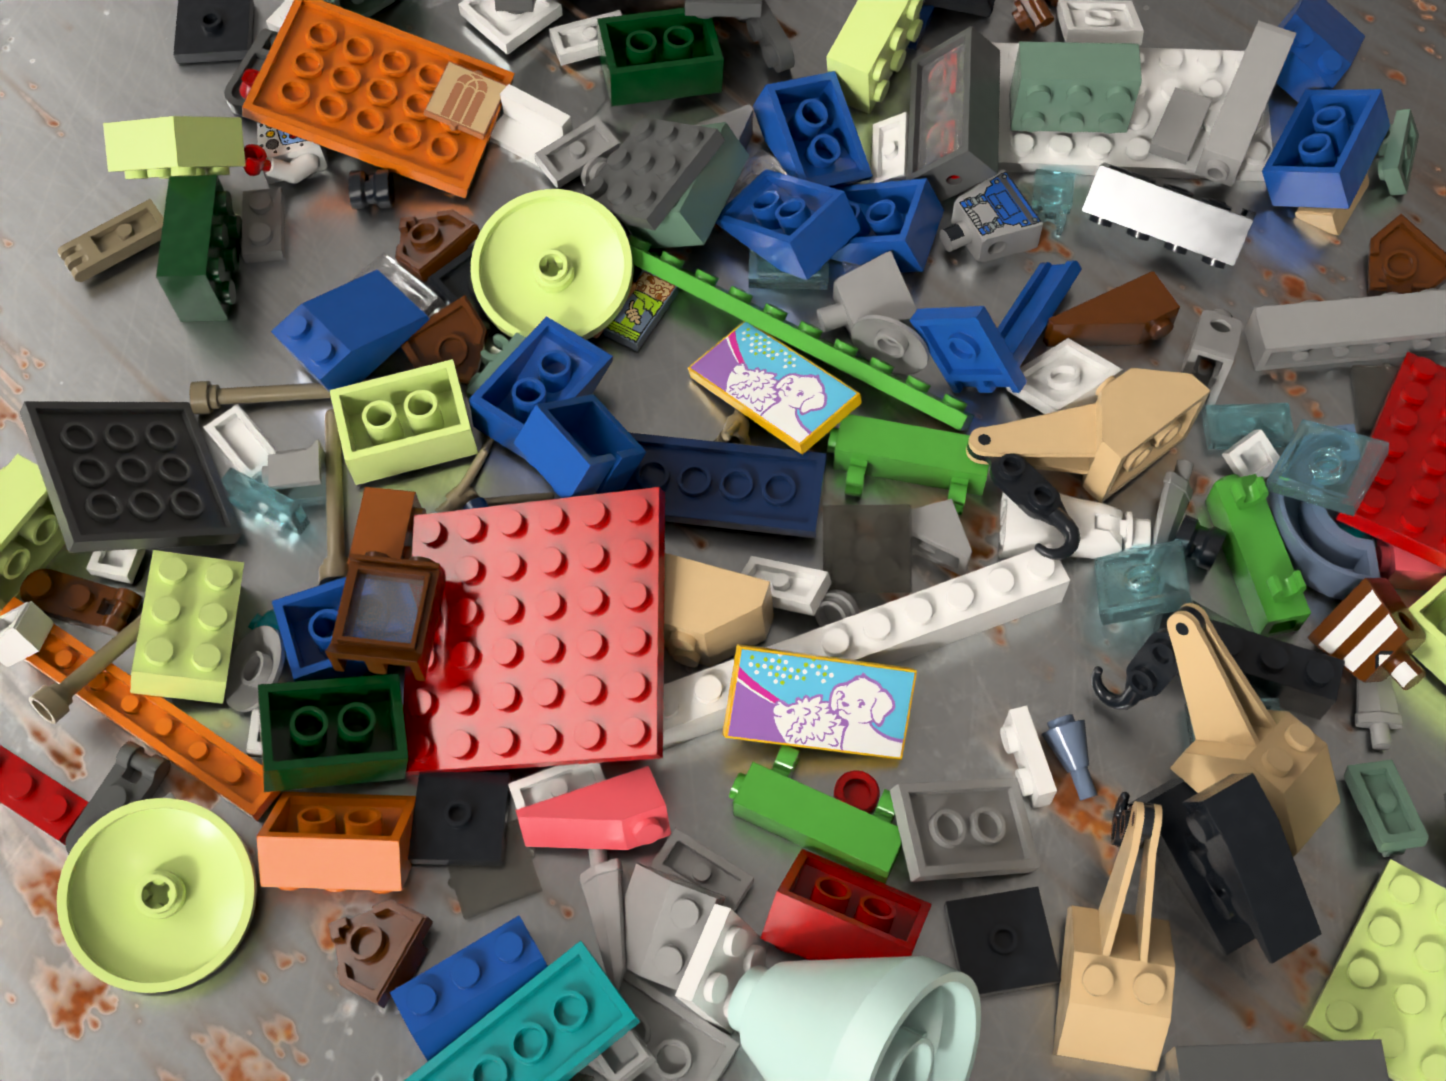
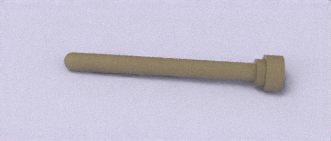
(207, 397)
(335, 563)
(53, 700)

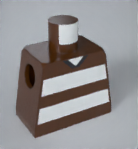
(1373, 635)

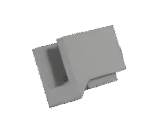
(297, 473)

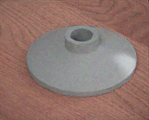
(890, 342)
(254, 662)

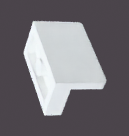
(528, 124)

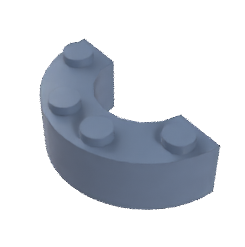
(1324, 553)

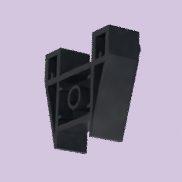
(1234, 864)

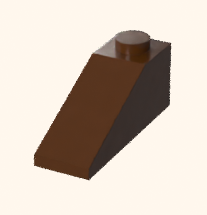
(1121, 316)

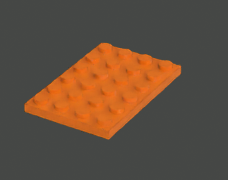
(366, 94)

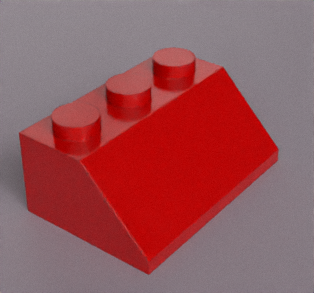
(841, 914)

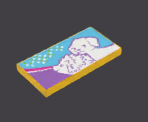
(775, 386)
(819, 702)

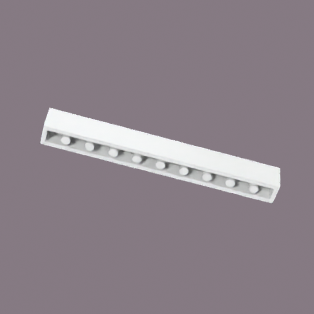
(885, 633)

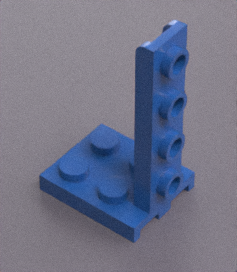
(978, 353)

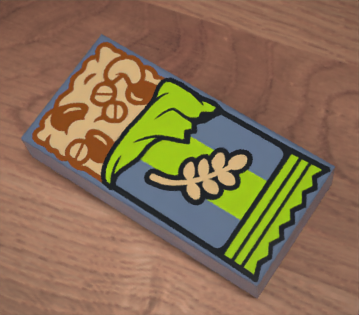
(641, 311)

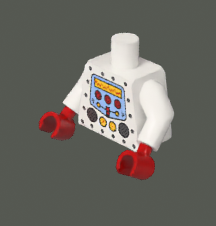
(279, 153)

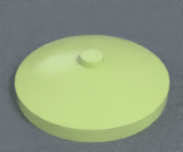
(552, 259)
(156, 895)

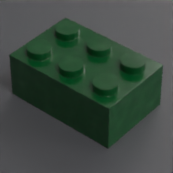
(659, 56)
(199, 248)
(332, 732)

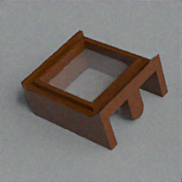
(388, 613)

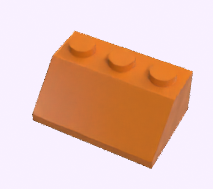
(337, 842)

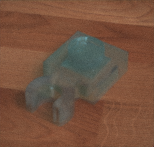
(1053, 196)

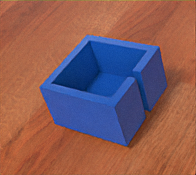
(579, 447)

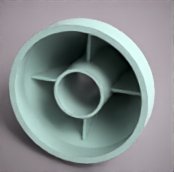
(858, 1020)

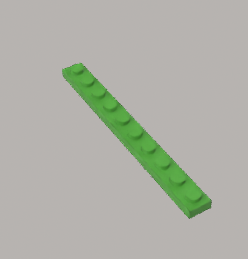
(804, 337)

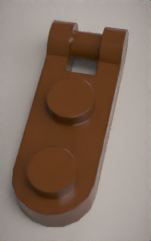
(80, 600)

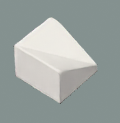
(22, 632)

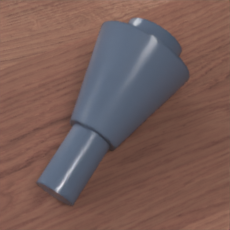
(1069, 744)

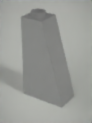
(1245, 103)

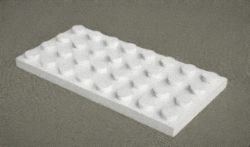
(1162, 69)

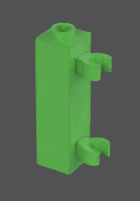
(905, 455)
(1257, 555)
(816, 819)

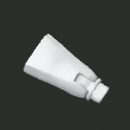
(1101, 529)

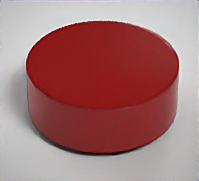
(858, 790)

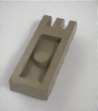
(112, 241)

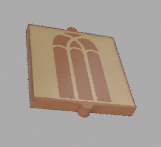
(465, 100)

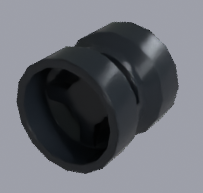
(371, 189)
(1200, 542)

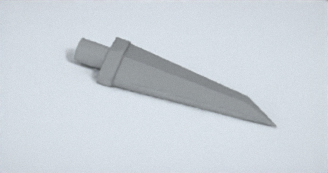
(1173, 502)
(1377, 711)
(605, 902)

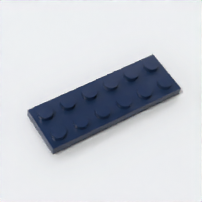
(733, 484)

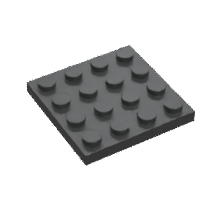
(128, 475)

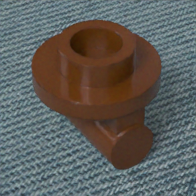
(1032, 14)

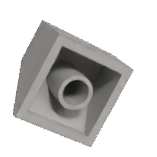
(664, 924)

